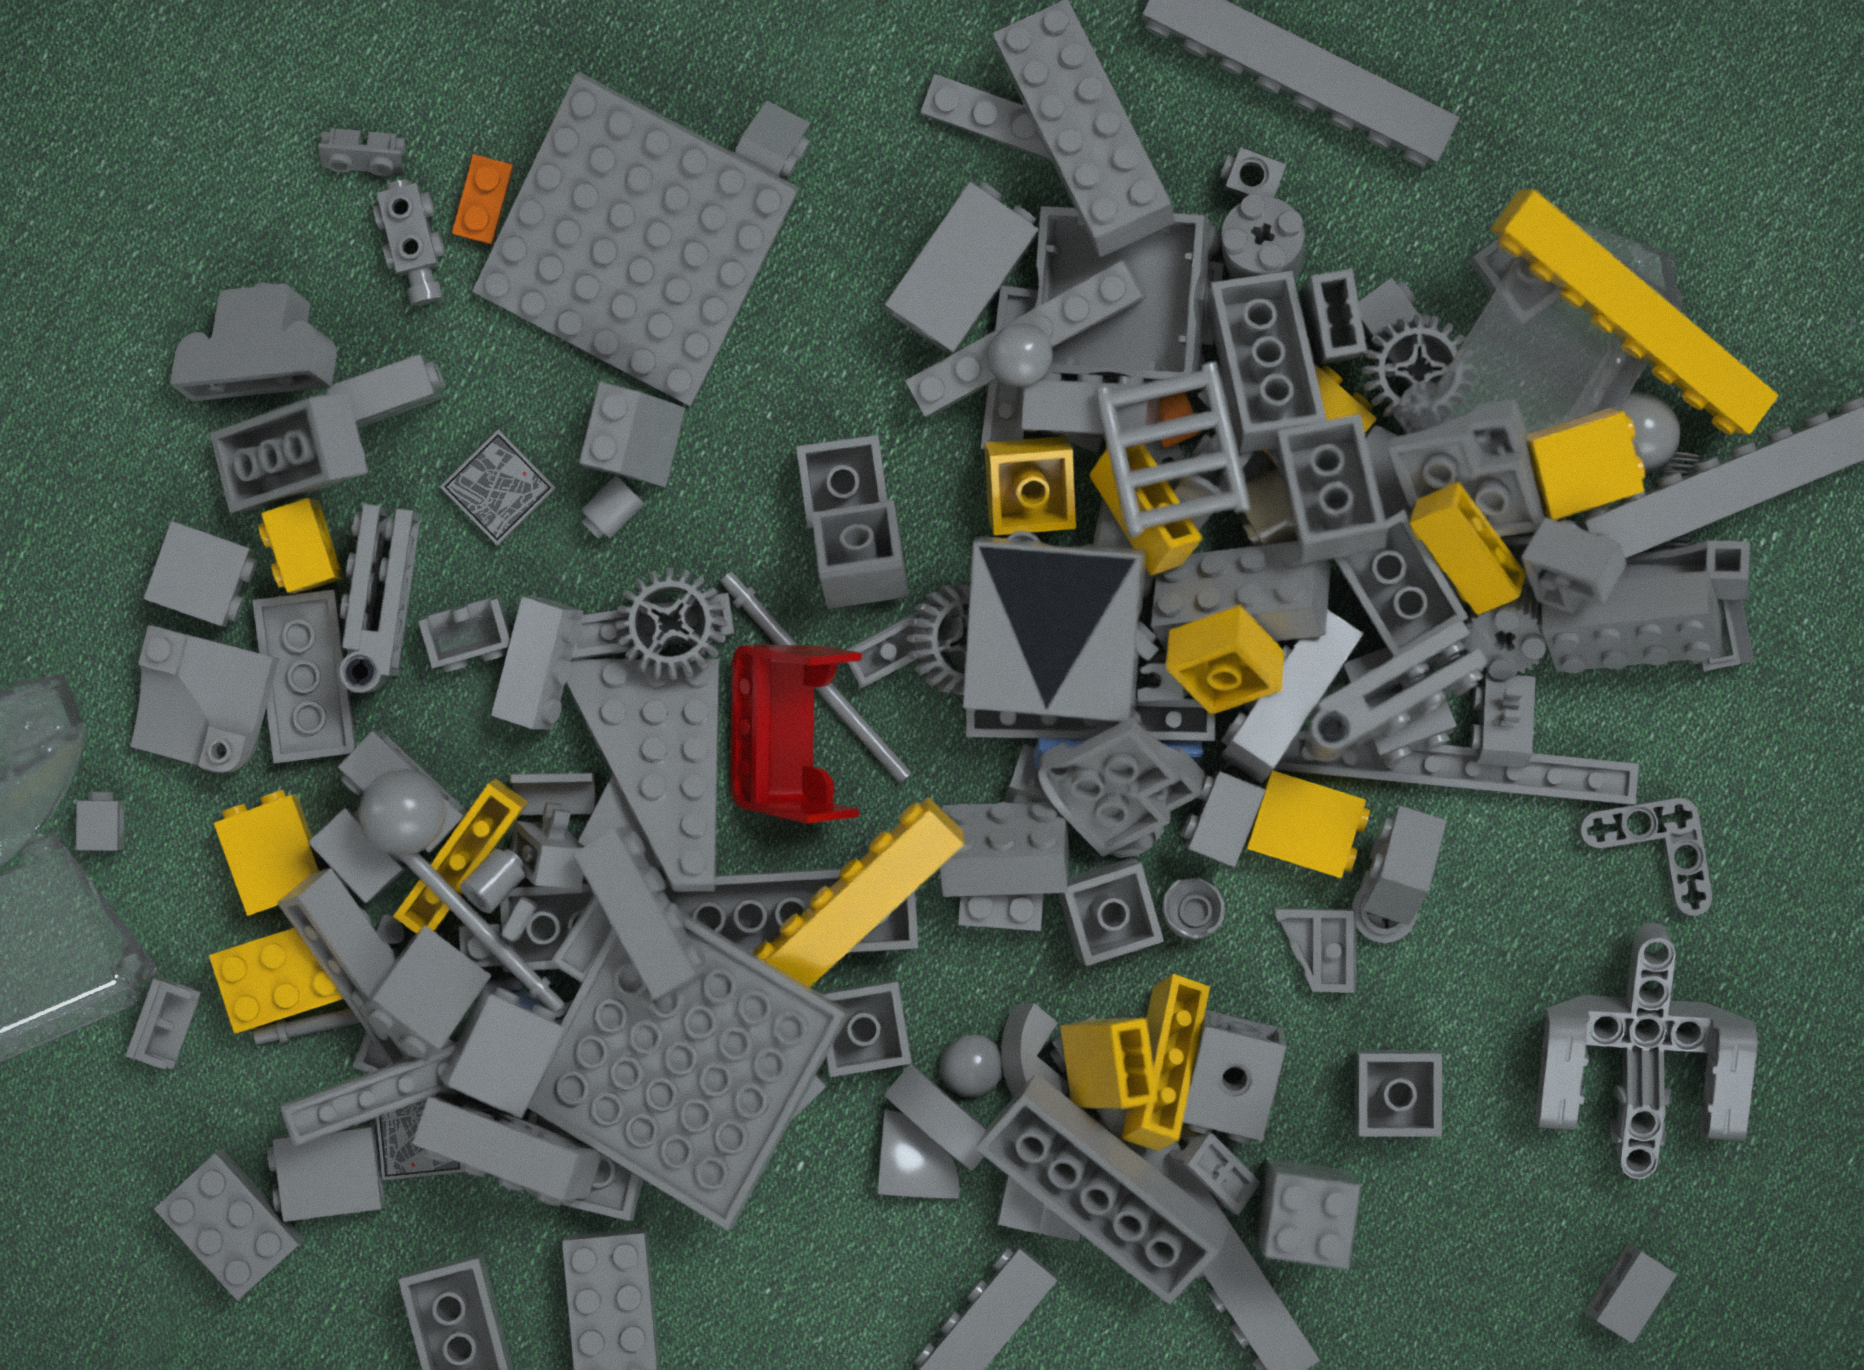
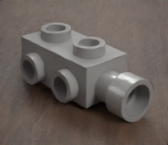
(407, 227)

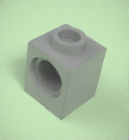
(1270, 171)
(100, 822)

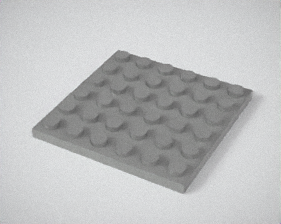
(635, 239)
(691, 1081)

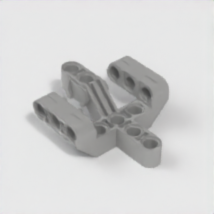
(1721, 1034)

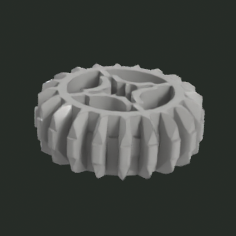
(1417, 349)
(680, 607)
(948, 611)

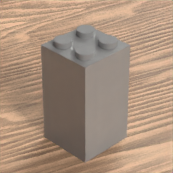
(962, 267)
(1307, 1213)

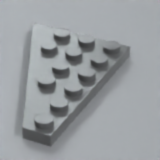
(661, 754)

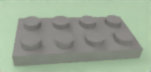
(307, 700)

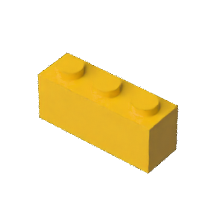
(1165, 544)
(1467, 548)

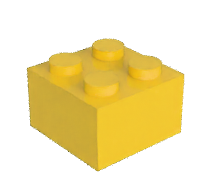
(1030, 485)
(301, 546)
(1225, 660)

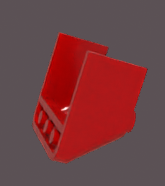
(776, 731)

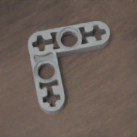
(1672, 839)

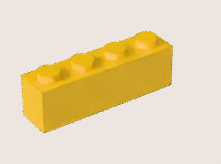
(462, 853)
(1174, 1035)

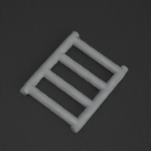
(1225, 458)

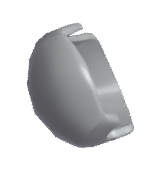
(1020, 355)
(1193, 908)
(971, 1066)

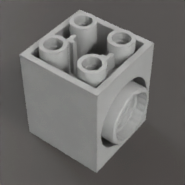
(1240, 1100)

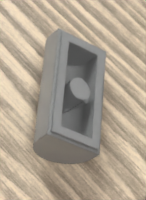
(883, 652)

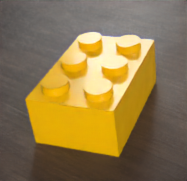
(271, 980)

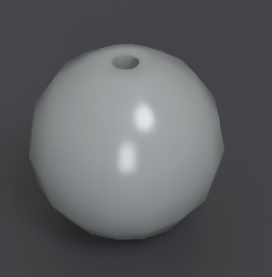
(1655, 429)
(402, 811)

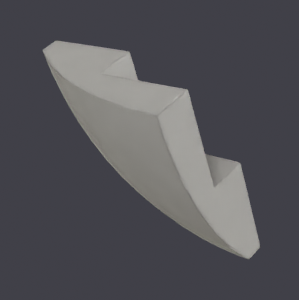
(914, 1162)

